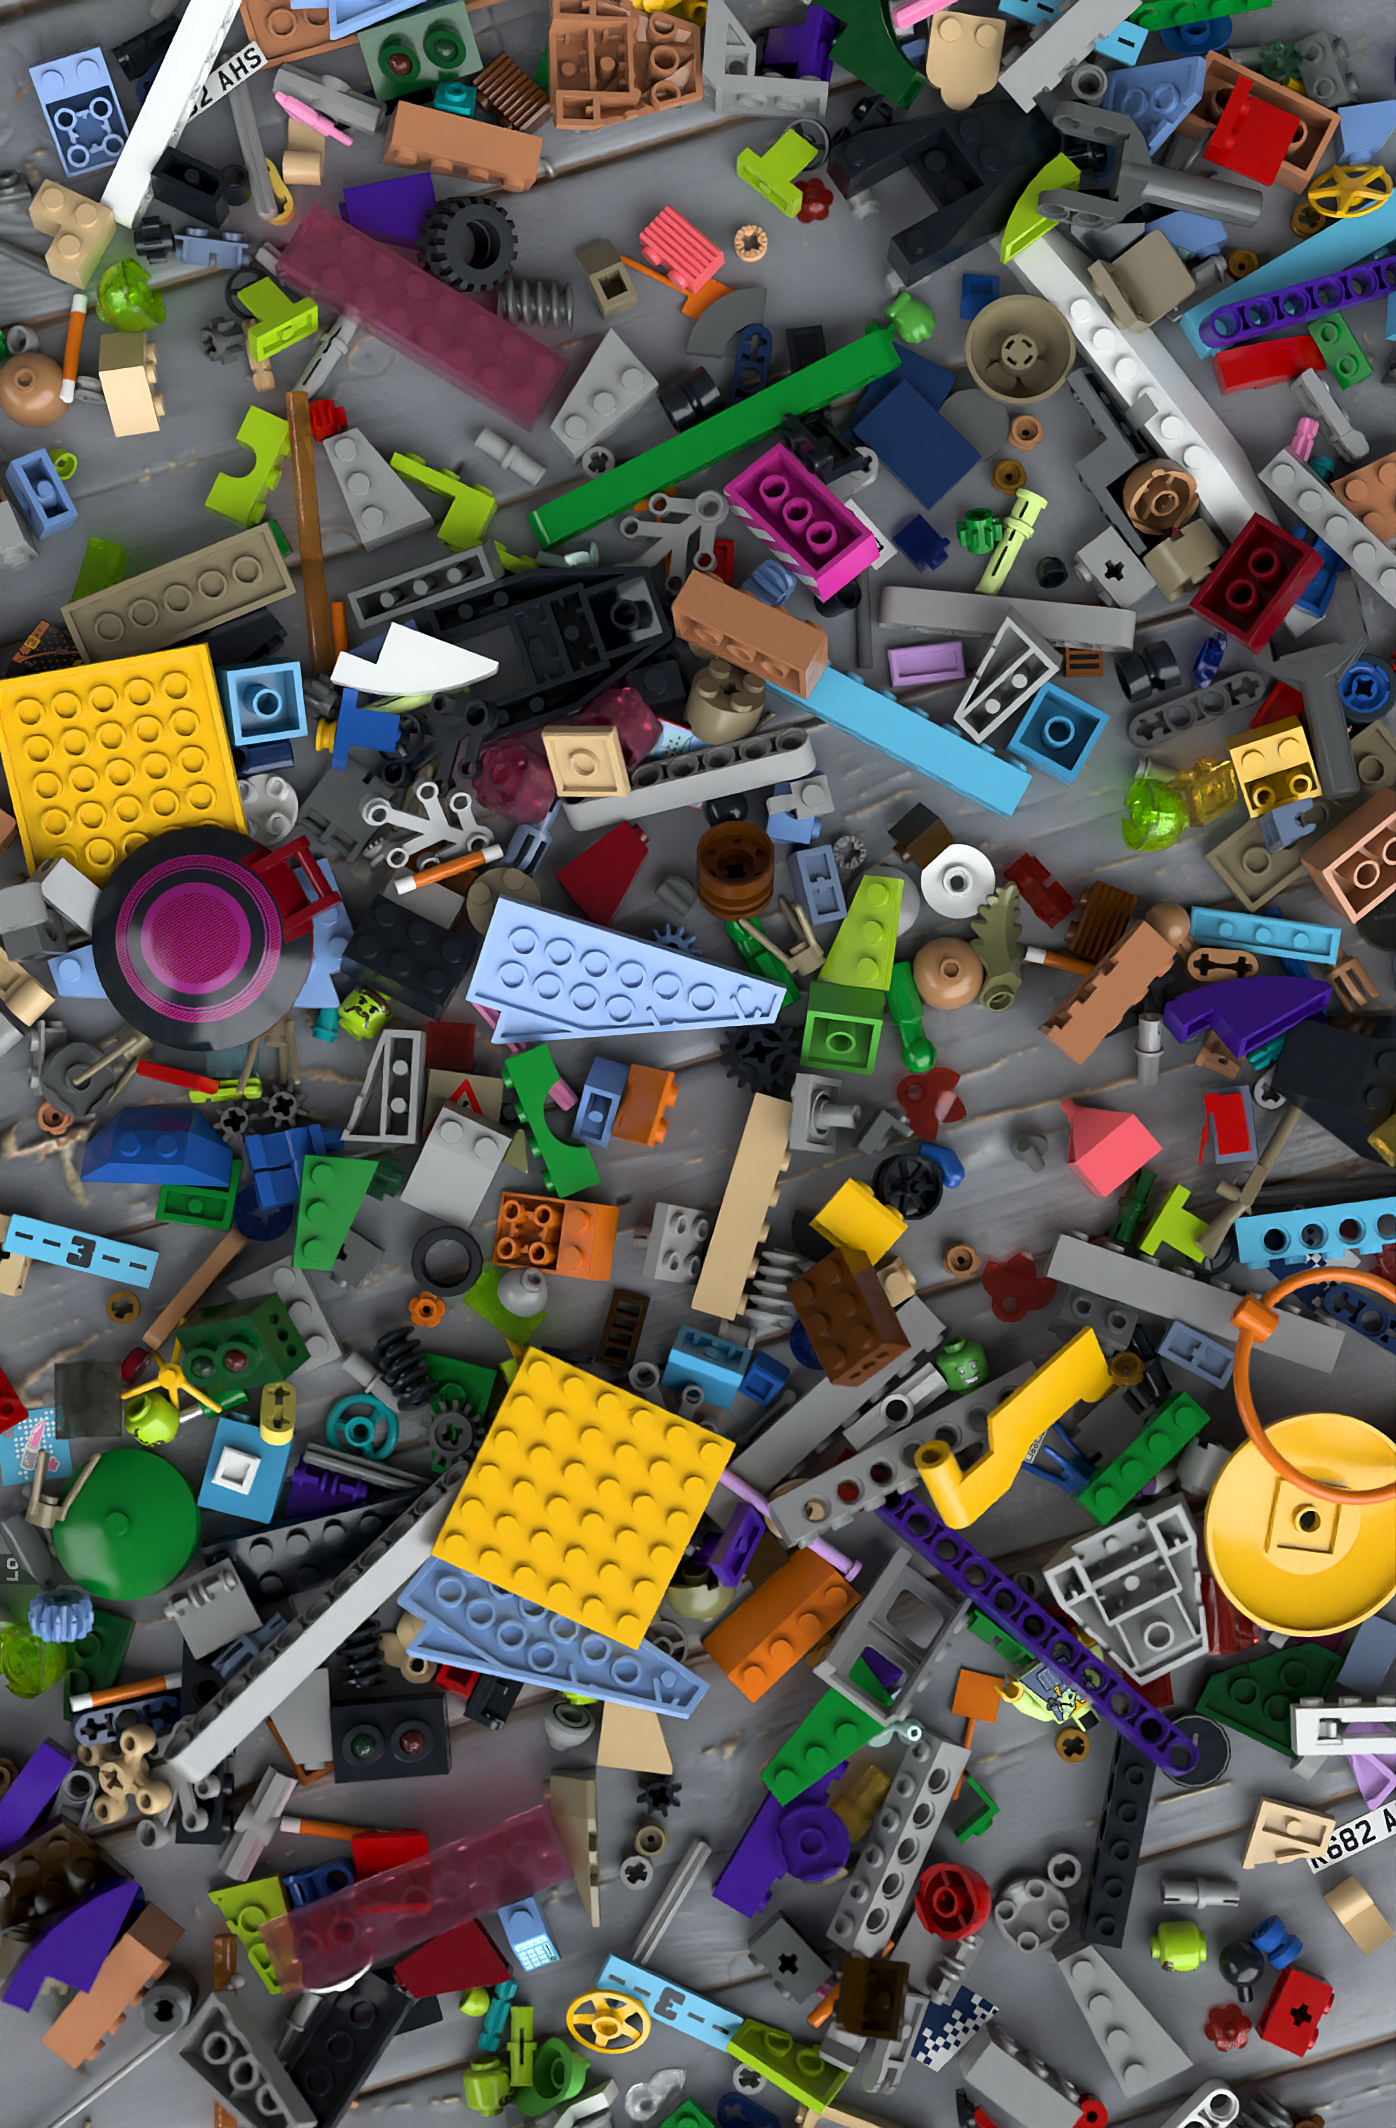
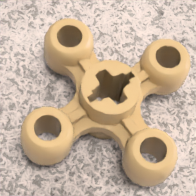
(125, 1774)

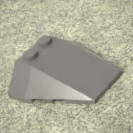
(1136, 1589)

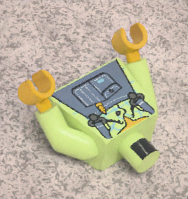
(1045, 1696)

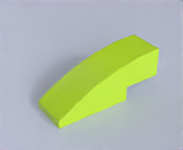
(1025, 223)

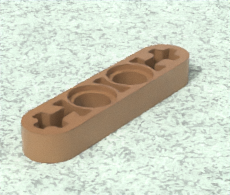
(196, 1289)

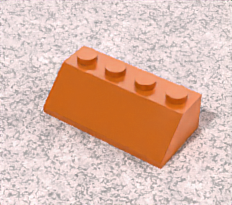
(780, 1622)

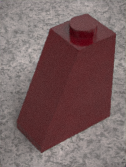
(606, 873)
(452, 1962)

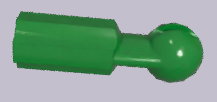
(760, 959)
(906, 1012)

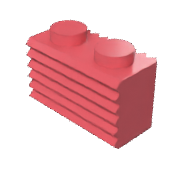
(680, 250)

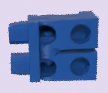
(285, 1152)

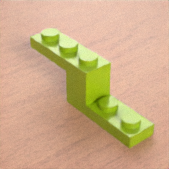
(468, 514)

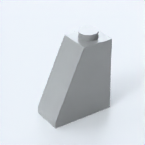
(305, 1721)

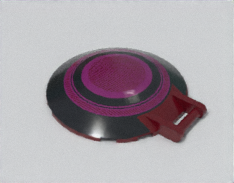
(207, 936)

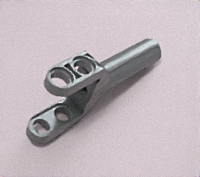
(1138, 179)
(1317, 675)

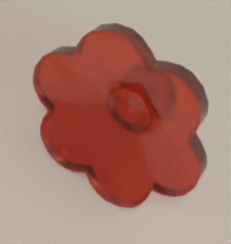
(815, 207)
(1224, 2020)

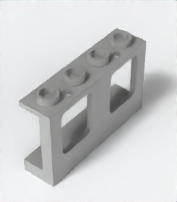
(869, 1628)

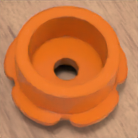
(419, 1317)

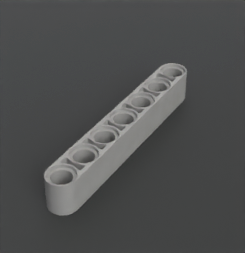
(981, 615)
(699, 778)

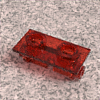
(1048, 903)

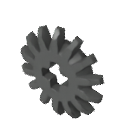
(439, 1427)

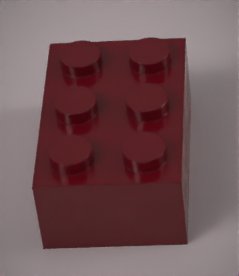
(1256, 583)

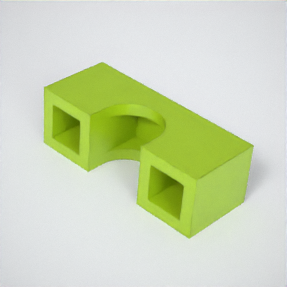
(242, 498)

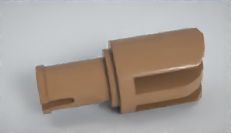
(1343, 970)

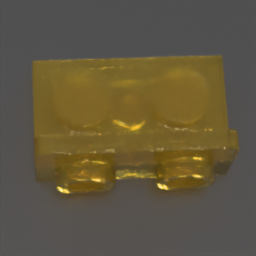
(1207, 789)

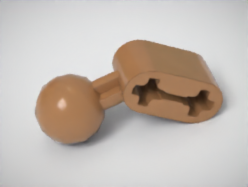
(1174, 924)

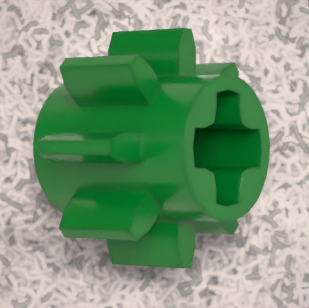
(979, 530)

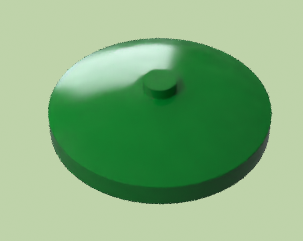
(128, 1526)

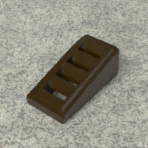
(616, 1360)

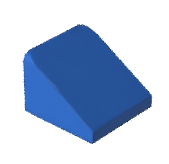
(977, 293)
(763, 1379)

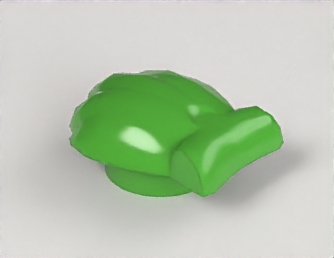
(912, 318)

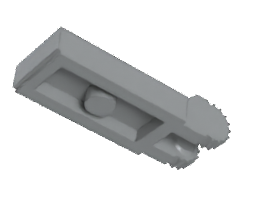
(1333, 419)
(892, 2057)

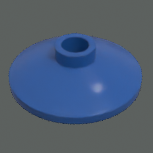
(1198, 37)

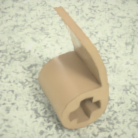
(305, 155)
(1359, 1915)

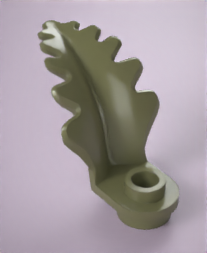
(998, 947)

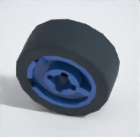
(1381, 690)

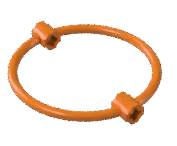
(1256, 1323)

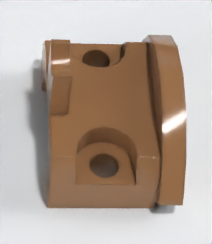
(1216, 1052)

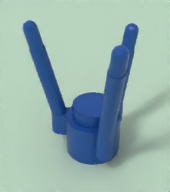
(1074, 1471)

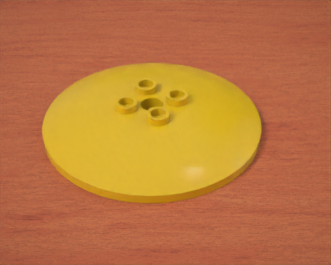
(1313, 1576)

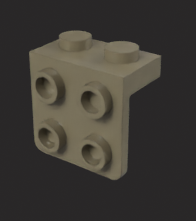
(1143, 282)

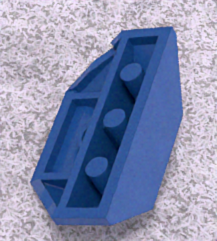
(158, 1148)

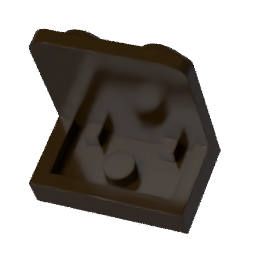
(871, 1997)

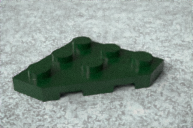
(1259, 1692)

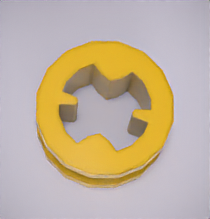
(326, 735)

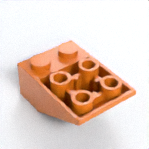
(644, 1106)
(555, 1236)

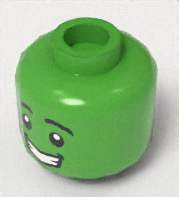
(963, 1365)

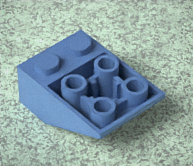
(81, 108)

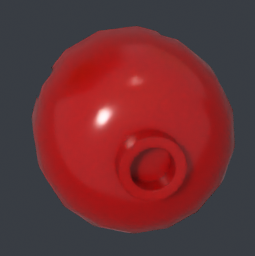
(953, 1900)

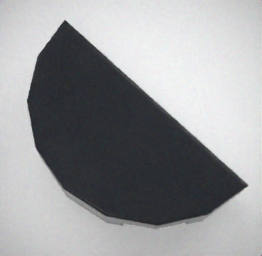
(808, 1240)

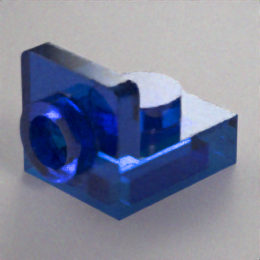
(922, 545)

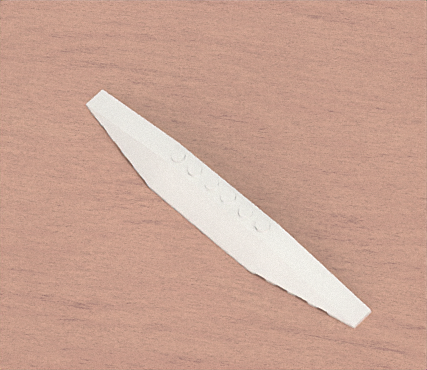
(1139, 364)

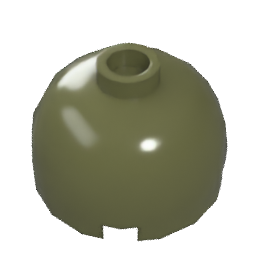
(697, 1593)

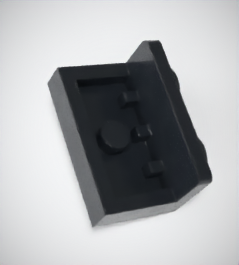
(819, 447)

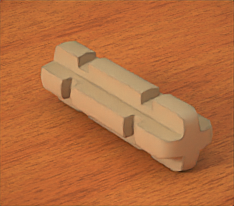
(262, 378)

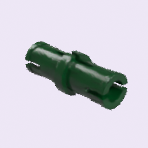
(1132, 1206)

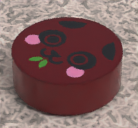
(134, 1365)

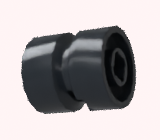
(690, 400)
(1151, 670)

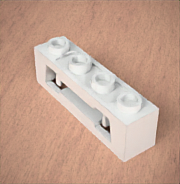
(1306, 1726)

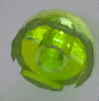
(127, 299)
(1155, 816)
(29, 1661)

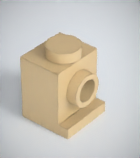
(897, 1281)

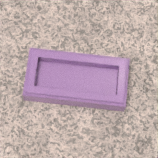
(926, 664)

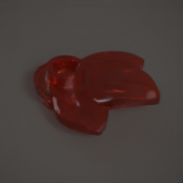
(936, 1102)
(1019, 1282)

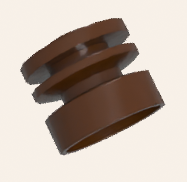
(735, 870)

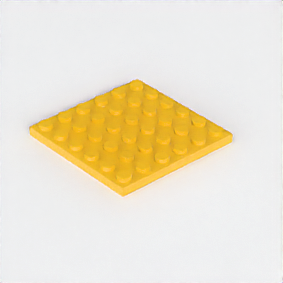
(117, 757)
(583, 1497)

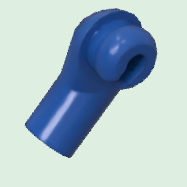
(948, 1162)

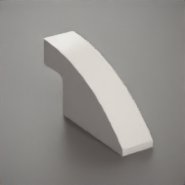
(413, 666)

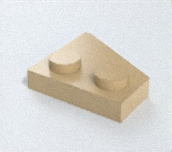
(1286, 1833)

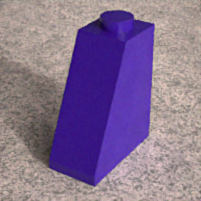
(390, 208)

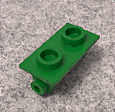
(1340, 350)
(986, 1629)

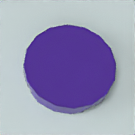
(812, 1843)

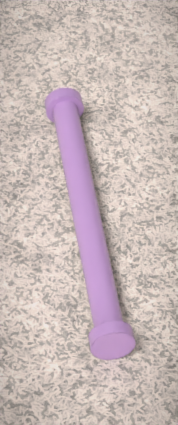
(821, 1547)

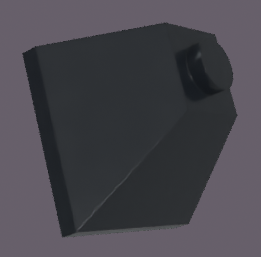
(1115, 240)

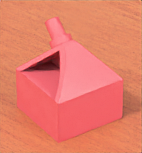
(1106, 1146)

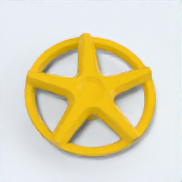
(1350, 191)
(608, 2022)

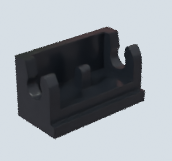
(493, 1700)

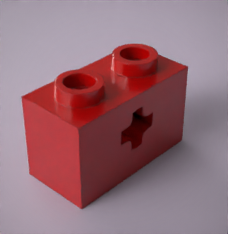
(1292, 1989)

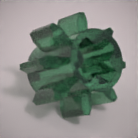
(1290, 63)
(386, 1178)

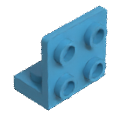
(708, 1362)

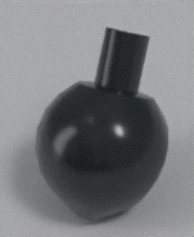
(726, 808)
(1242, 1967)

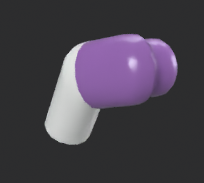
(1158, 1482)

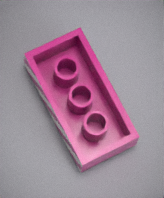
(801, 522)

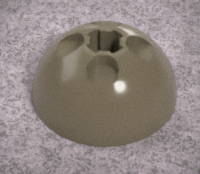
(1019, 330)

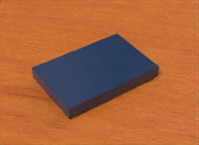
(922, 374)
(916, 445)

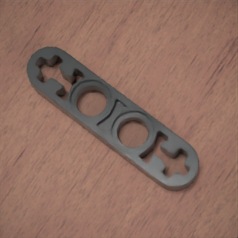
(1194, 706)

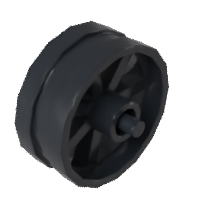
(908, 1186)

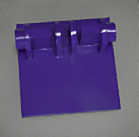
(322, 1489)

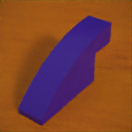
(1246, 1009)
(33, 1791)
(71, 1945)

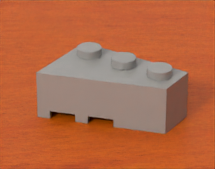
(603, 399)
(374, 493)
(393, 1092)
(301, 1303)

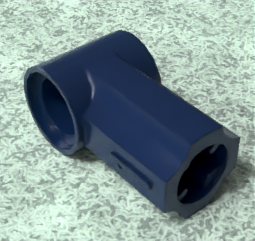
(264, 757)

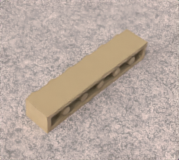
(744, 1209)

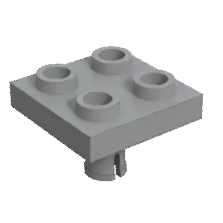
(819, 1114)
(674, 1243)

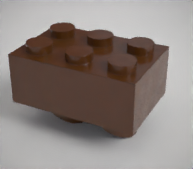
(848, 1317)

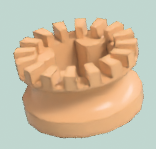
(747, 233)

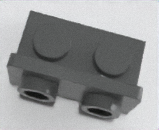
(874, 1134)

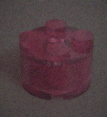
(633, 719)
(515, 782)

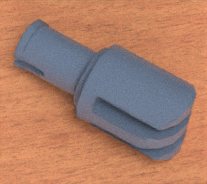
(531, 842)
(247, 1647)

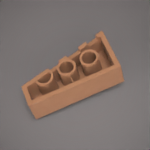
(1108, 992)
(118, 1983)

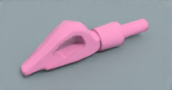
(307, 116)

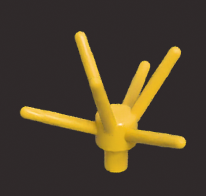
(171, 1378)

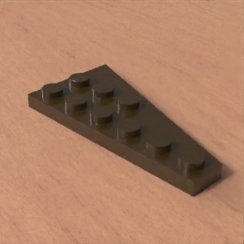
(50, 1871)

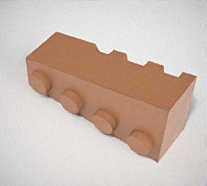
(460, 148)

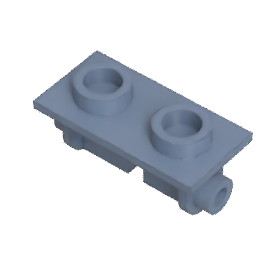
(199, 245)

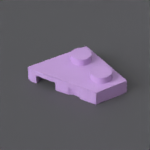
(1372, 1772)

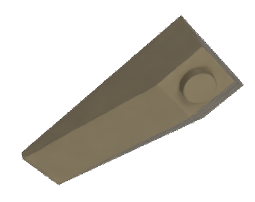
(576, 1820)

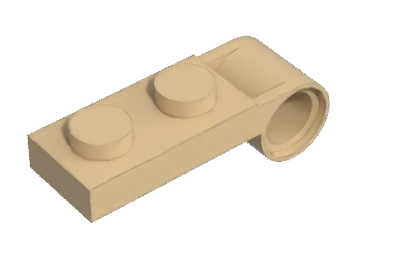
(22, 991)

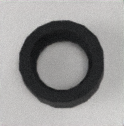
(419, 1256)

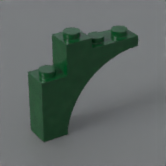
(872, 49)

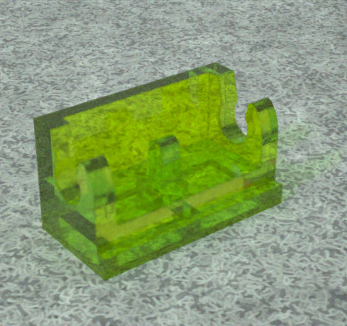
(100, 568)
(485, 1301)

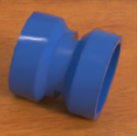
(1276, 1942)

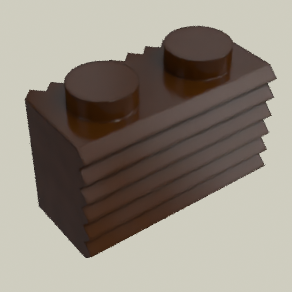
(511, 96)
(1101, 922)

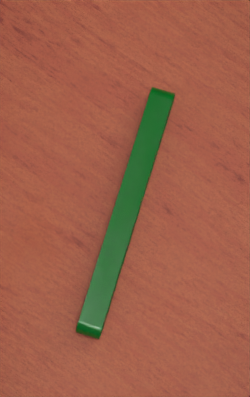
(713, 440)

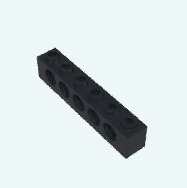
(192, 1702)
(1118, 1841)

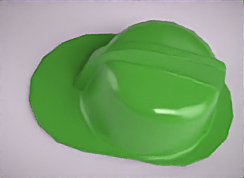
(556, 2077)

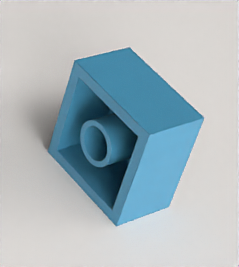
(262, 700)
(1057, 733)

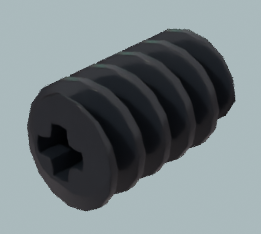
(405, 1370)
(362, 1656)

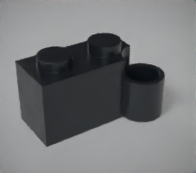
(198, 187)

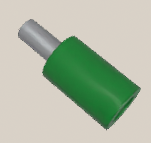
(227, 1400)

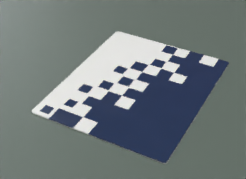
(1310, 1293)
(949, 2028)

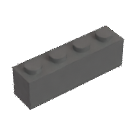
(426, 584)

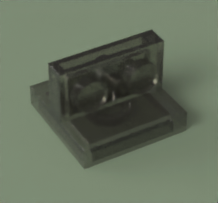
(88, 1399)

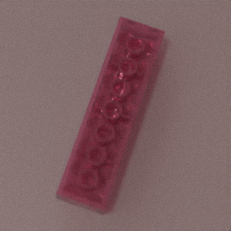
(421, 317)
(415, 1901)

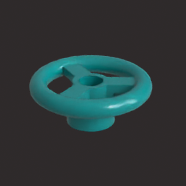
(335, 1423)

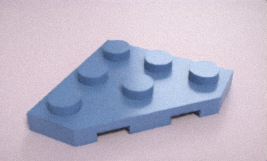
(1155, 99)

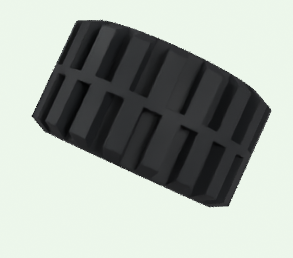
(492, 240)

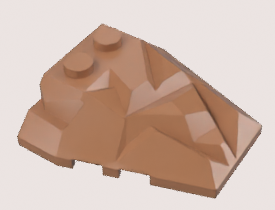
(618, 62)

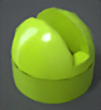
(69, 465)
(474, 2002)

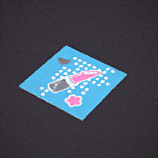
(21, 1445)

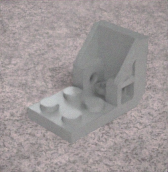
(731, 79)

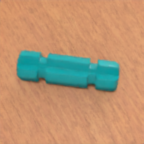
(1271, 1050)
(497, 2015)

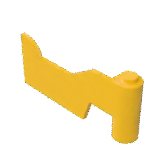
(1013, 1426)

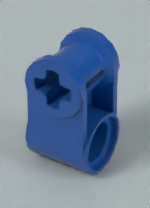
(315, 1881)

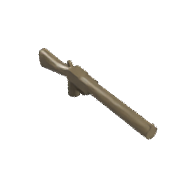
(1213, 1235)

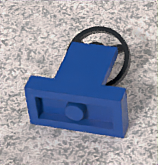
(373, 731)

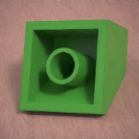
(842, 1028)

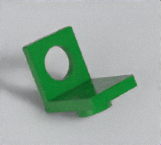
(981, 1819)

